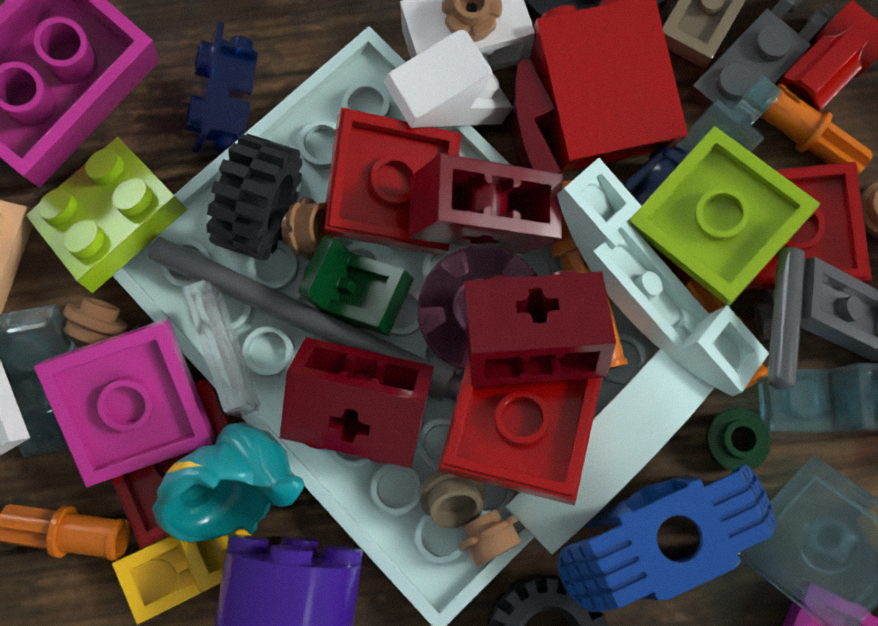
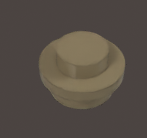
(451, 499)

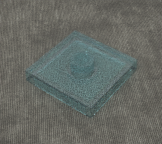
(822, 546)

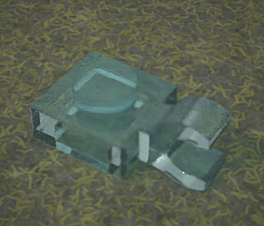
(737, 120)

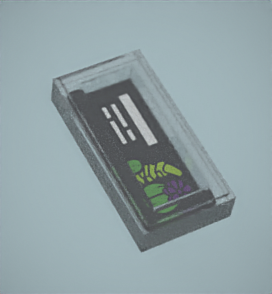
(221, 349)

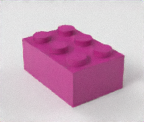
(63, 77)

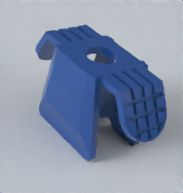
(626, 560)

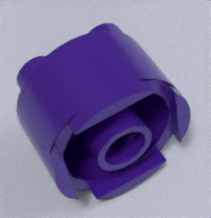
(287, 583)

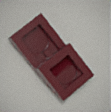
(531, 119)

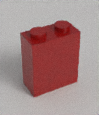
(608, 82)

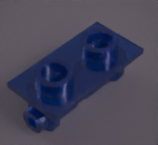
(224, 68)

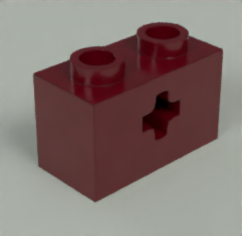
(485, 204)
(538, 328)
(355, 402)

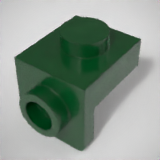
(355, 287)

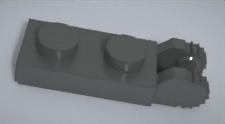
(764, 48)

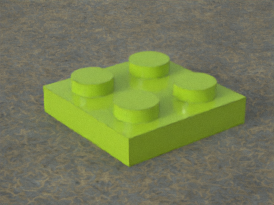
(105, 214)
(723, 215)

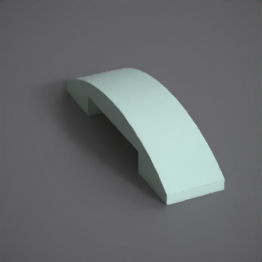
(648, 292)
(621, 442)

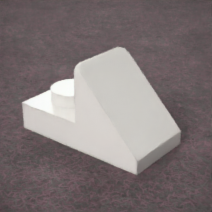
(448, 86)

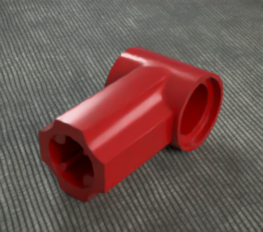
(840, 53)

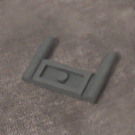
(822, 302)

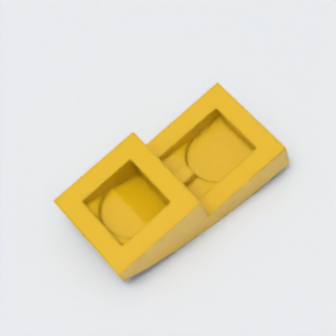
(170, 573)

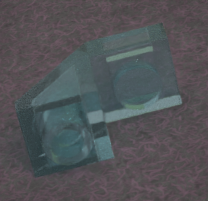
(24, 342)
(824, 401)

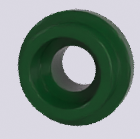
(719, 439)

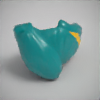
(226, 486)

